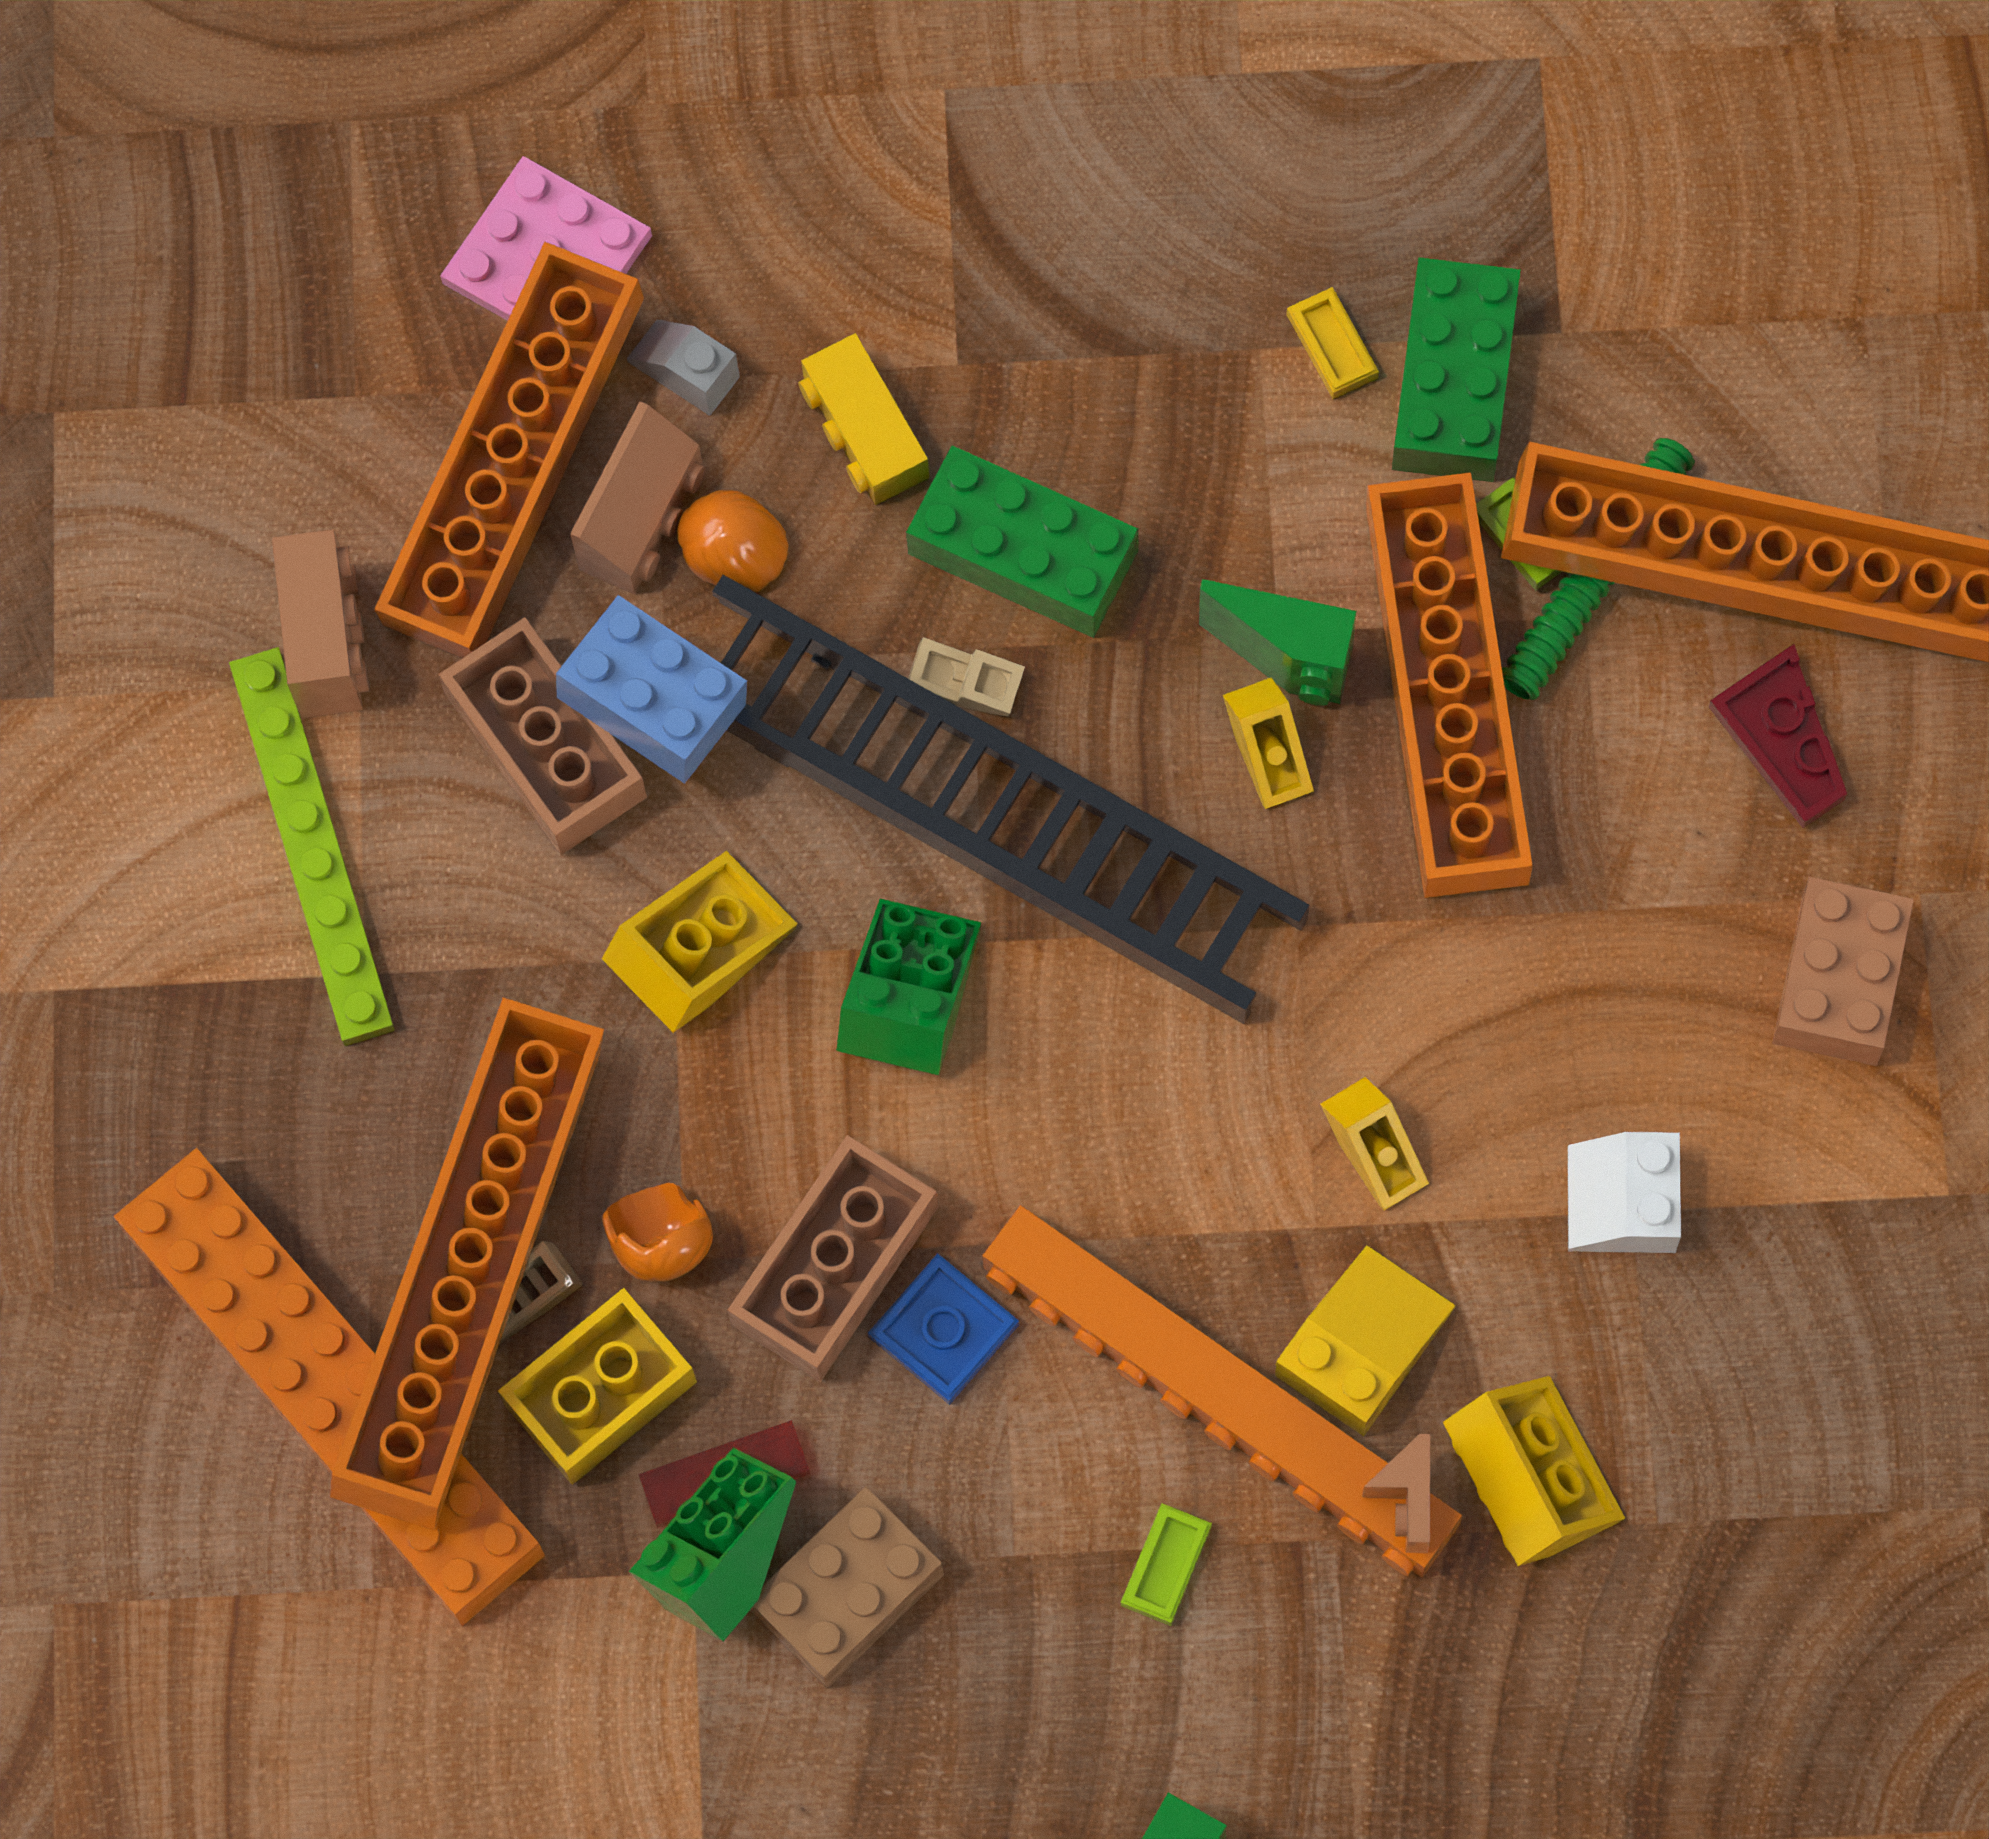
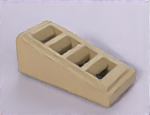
(549, 1295)

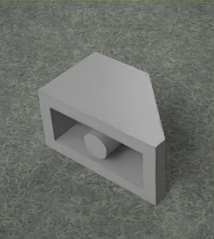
(687, 363)

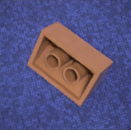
(637, 501)

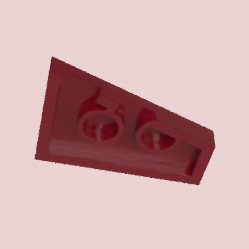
(1780, 733)

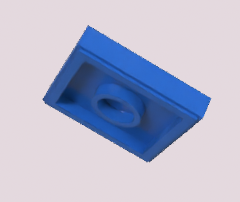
(943, 1329)

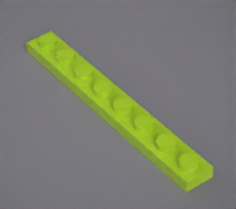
(312, 847)

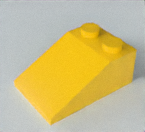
(697, 940)
(1363, 1340)

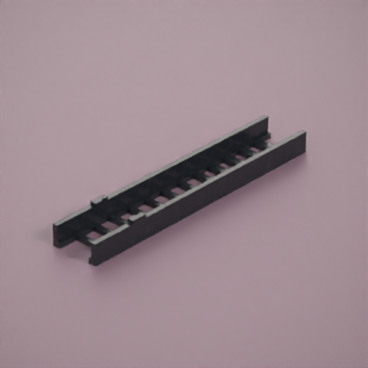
(975, 851)

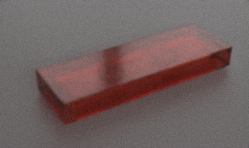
(678, 1481)

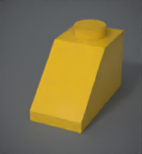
(1268, 742)
(1375, 1142)

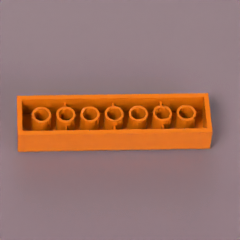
(510, 452)
(1448, 685)

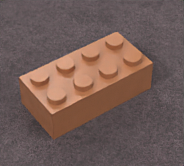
(549, 753)
(833, 1258)

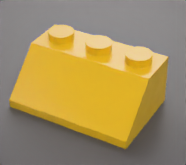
(1532, 1469)

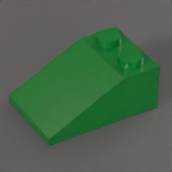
(1284, 637)

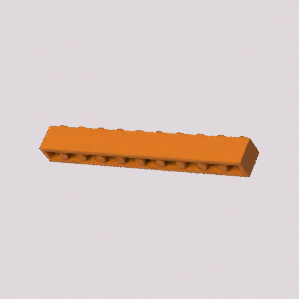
(1207, 1383)

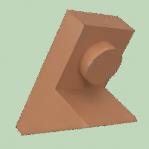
(1409, 1479)

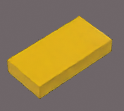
(1332, 343)

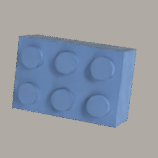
(651, 689)

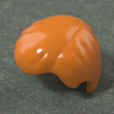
(732, 538)
(658, 1233)

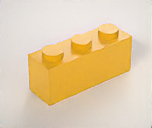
(863, 420)

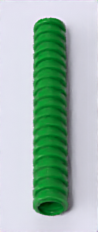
(1573, 603)

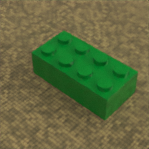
(1456, 369)
(1022, 541)

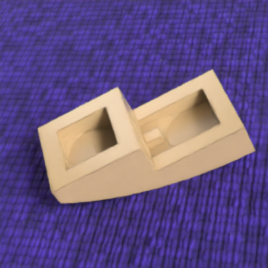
(966, 679)

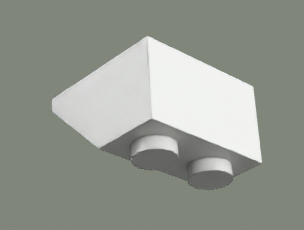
(1625, 1193)

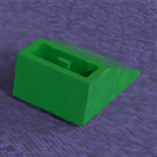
(907, 987)
(719, 1545)

